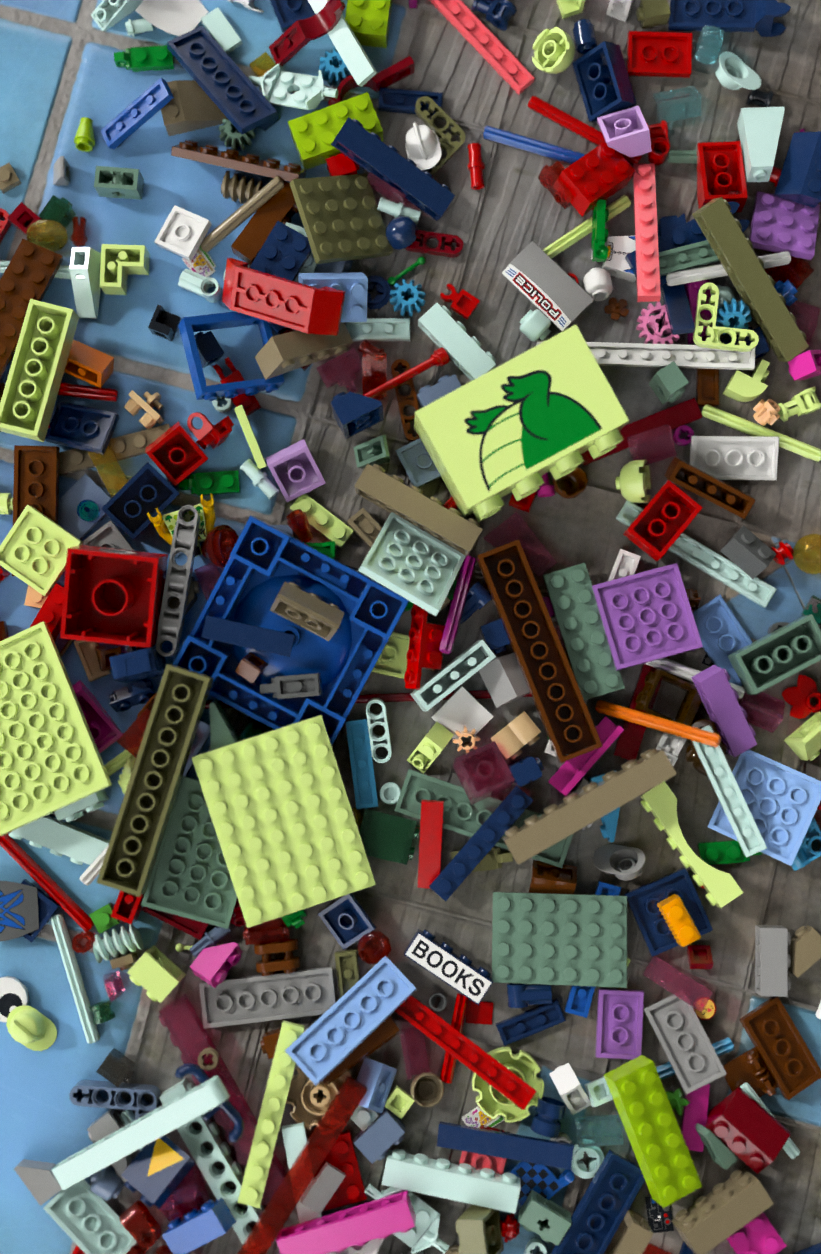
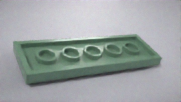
(582, 631)

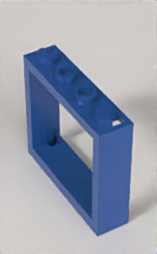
(220, 321)

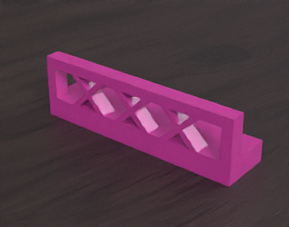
(574, 769)

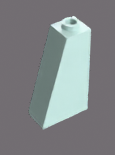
(759, 138)

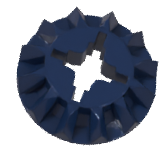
(382, 287)

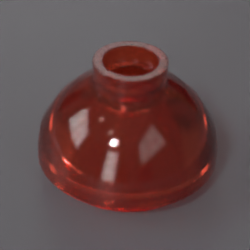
(219, 545)

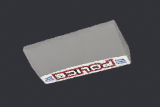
(547, 286)

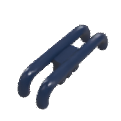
(227, 1107)

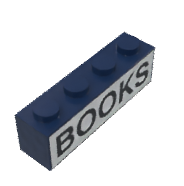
(448, 966)

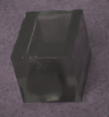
(116, 1068)

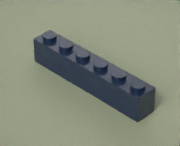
(387, 164)

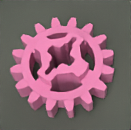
(651, 323)

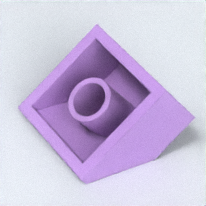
(626, 132)
(295, 470)

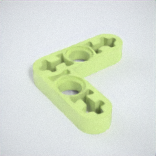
(714, 331)

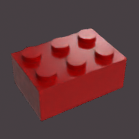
(596, 177)
(662, 520)

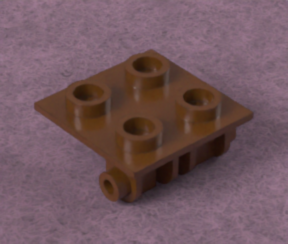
(750, 1069)

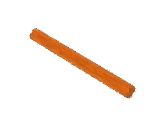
(658, 723)

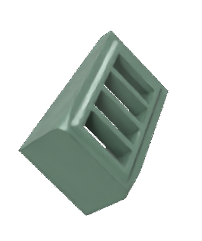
(717, 1149)

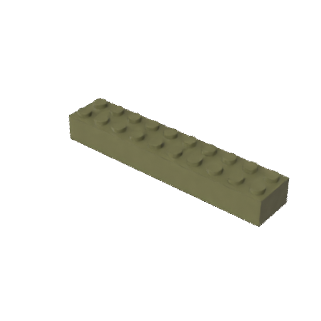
(155, 780)

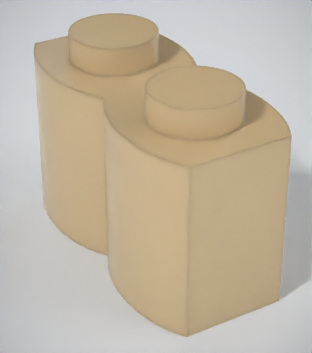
(516, 735)

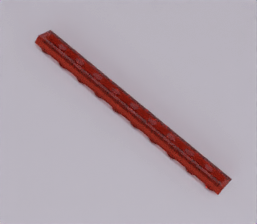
(304, 1168)

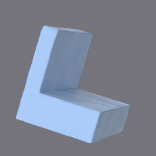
(378, 1080)

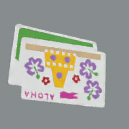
(201, 263)
(477, 1117)

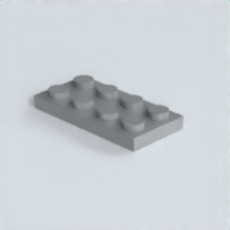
(684, 1043)

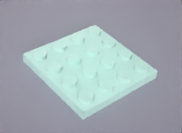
(412, 563)

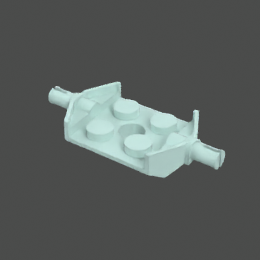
(279, 84)
(426, 1225)

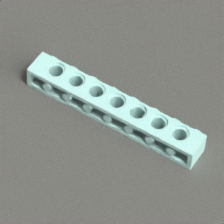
(206, 1158)

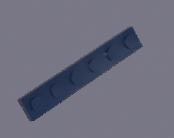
(480, 843)

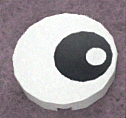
(12, 995)

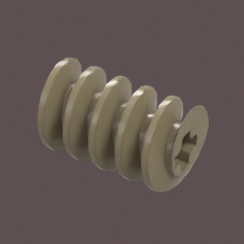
(239, 189)

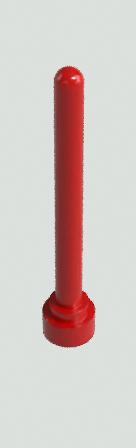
(438, 358)

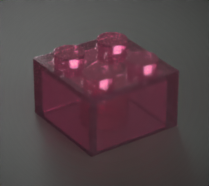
(483, 772)

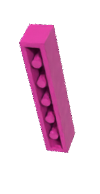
(349, 1226)

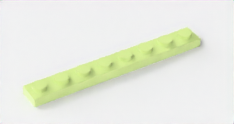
(270, 1117)

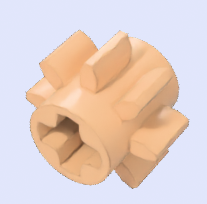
(766, 412)
(466, 746)

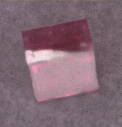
(188, 1195)

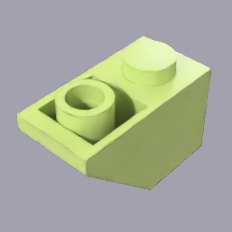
(430, 747)

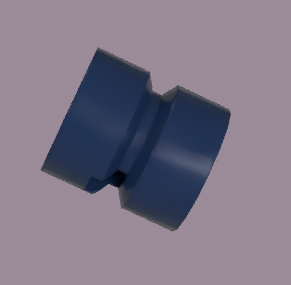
(547, 1120)

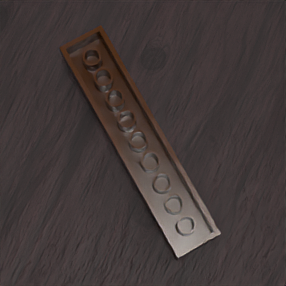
(539, 651)

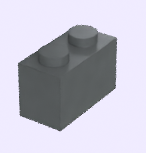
(748, 552)

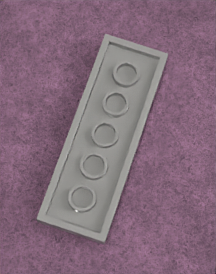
(267, 997)

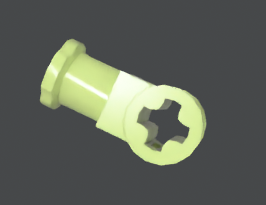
(801, 404)

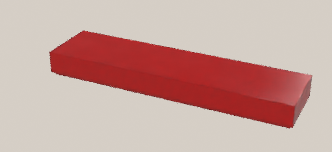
(430, 842)

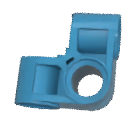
(805, 853)

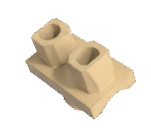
(136, 403)

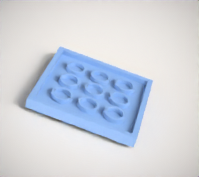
(779, 802)

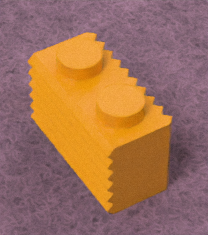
(678, 920)

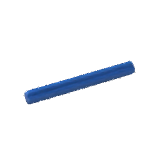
(531, 145)

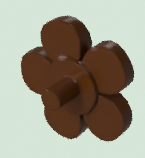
(616, 308)

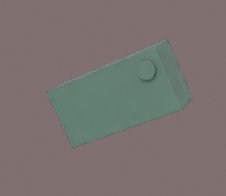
(778, 655)

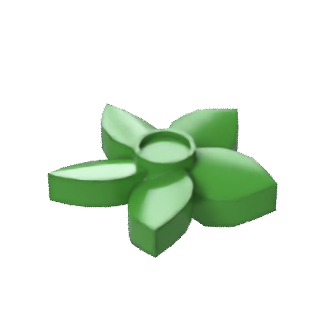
(677, 1101)

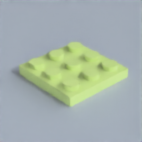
(36, 550)

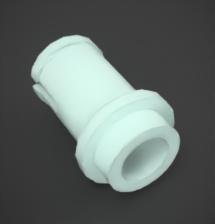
(138, 26)

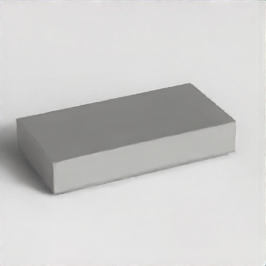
(322, 1188)

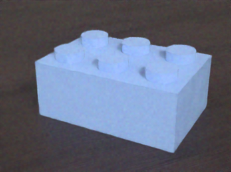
(352, 283)

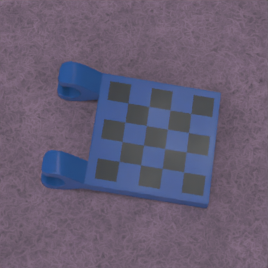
(539, 1179)

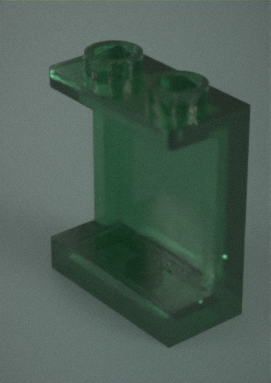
(388, 836)

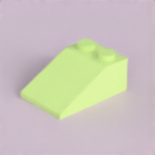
(807, 738)

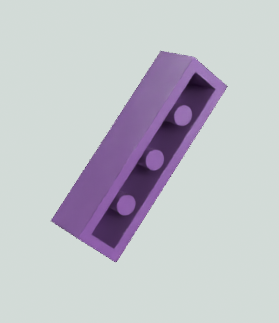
(724, 709)

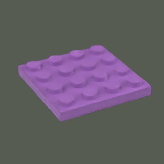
(647, 616)

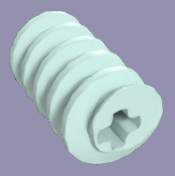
(117, 943)

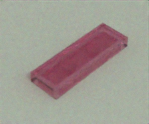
(677, 983)

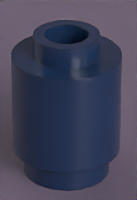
(584, 36)

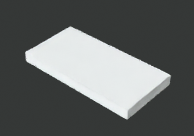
(736, 456)

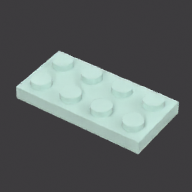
(89, 1221)

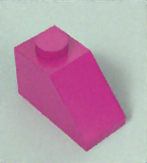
(805, 365)

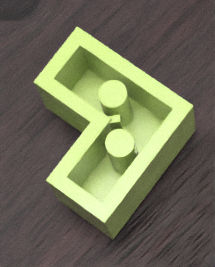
(118, 262)

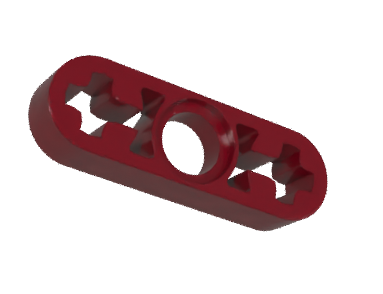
(447, 252)

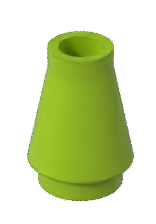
(84, 137)

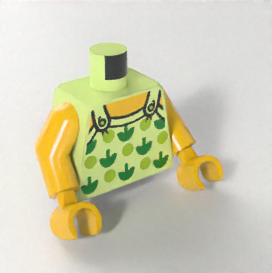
(166, 526)

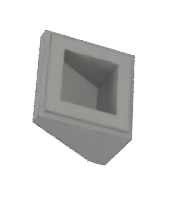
(61, 172)

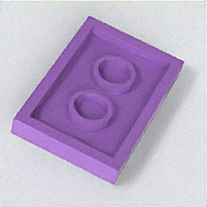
(619, 1023)

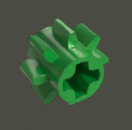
(295, 919)

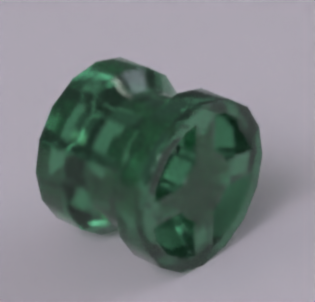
(102, 1011)

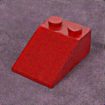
(721, 173)

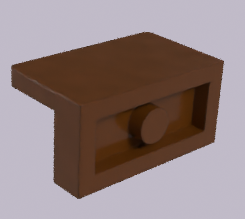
(552, 879)

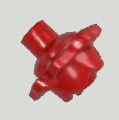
(510, 1227)

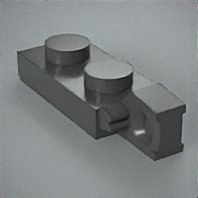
(294, 686)

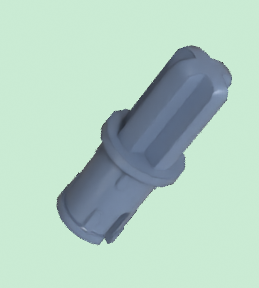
(211, 938)

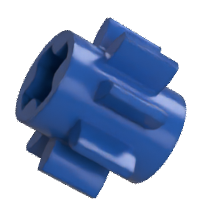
(787, 290)

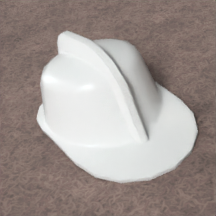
(423, 147)

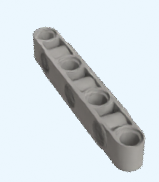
(178, 581)

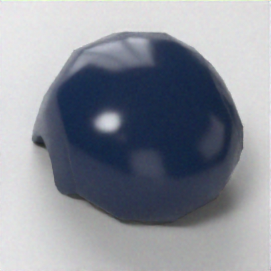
(401, 232)

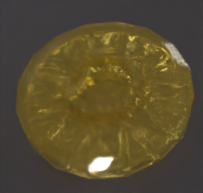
(47, 234)
(808, 554)

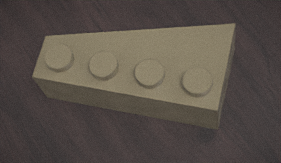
(299, 349)

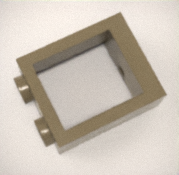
(631, 1235)

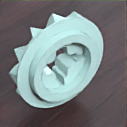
(580, 1168)

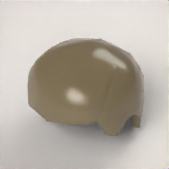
(427, 1089)

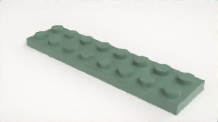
(461, 815)

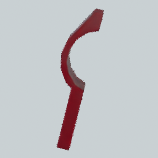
(306, 30)
(381, 80)

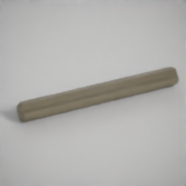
(242, 214)

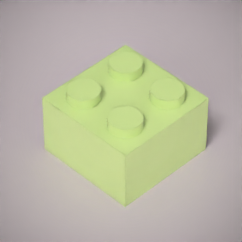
(156, 974)

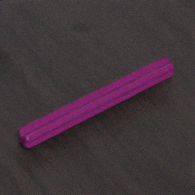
(457, 605)

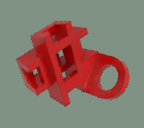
(210, 434)

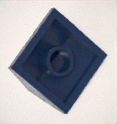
(346, 920)

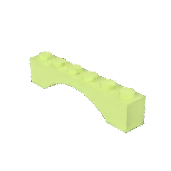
(719, 885)

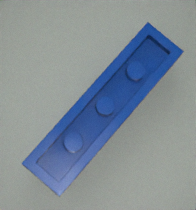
(137, 113)

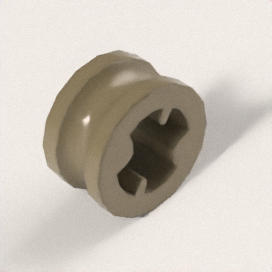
(215, 1059)

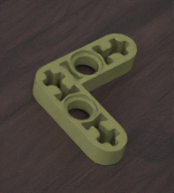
(445, 140)

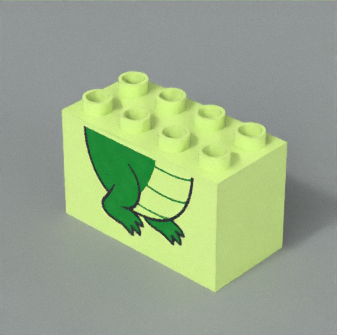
(521, 424)

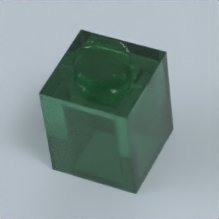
(58, 211)

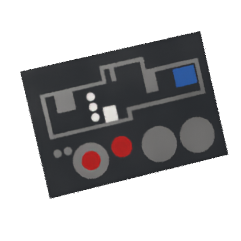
(658, 1217)

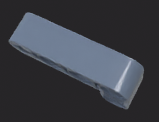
(115, 1099)

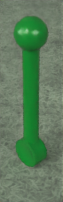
(392, 280)

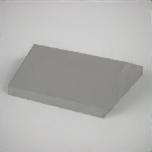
(504, 680)

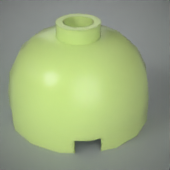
(553, 51)
(634, 481)

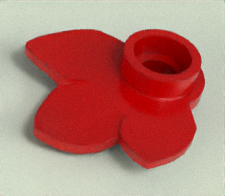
(800, 697)

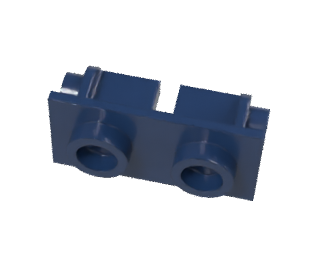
(123, 700)

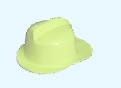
(31, 1028)

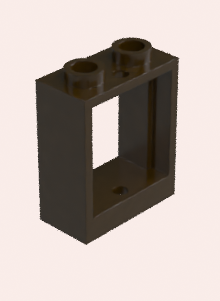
(688, 707)

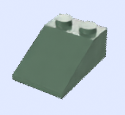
(221, 729)

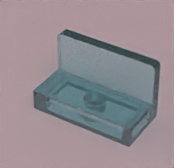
(678, 104)

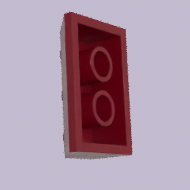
(747, 1129)

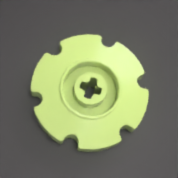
(495, 1103)

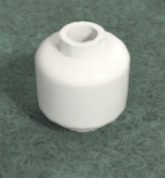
(598, 283)

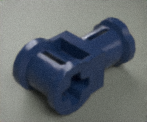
(496, 11)

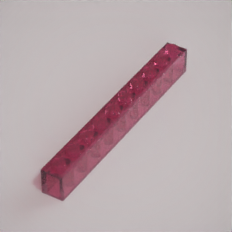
(191, 1038)

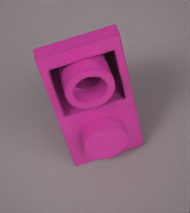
(215, 962)

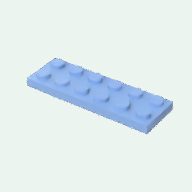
(350, 1020)

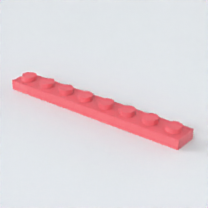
(646, 233)

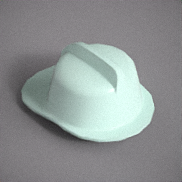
(735, 73)

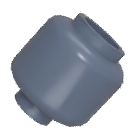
(106, 1183)

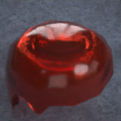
(374, 947)

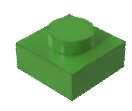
(102, 919)

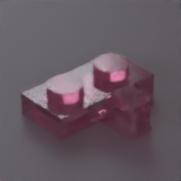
(341, 370)

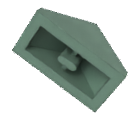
(372, 452)

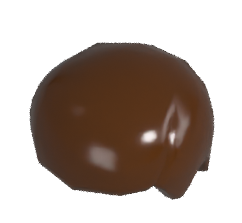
(571, 484)

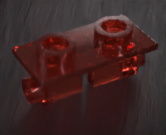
(266, 932)

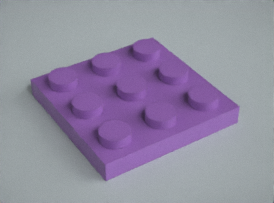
(784, 226)

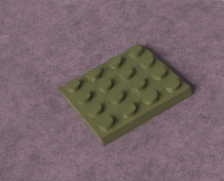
(340, 218)

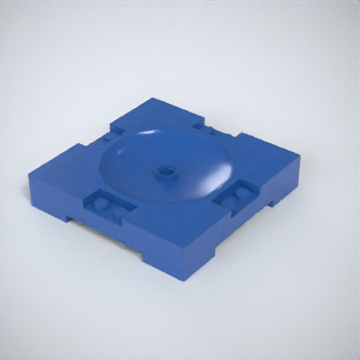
(245, 594)

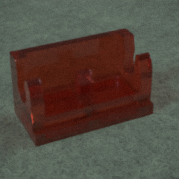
(374, 372)

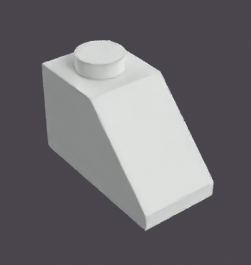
(570, 1088)

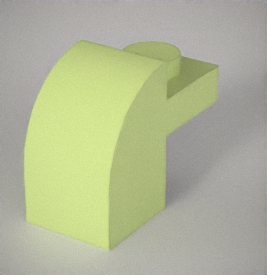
(746, 388)

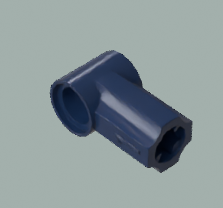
(476, 599)
(528, 994)

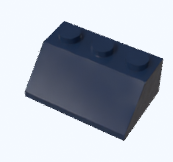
(604, 81)
(802, 170)
(356, 412)

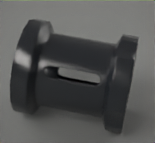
(759, 98)

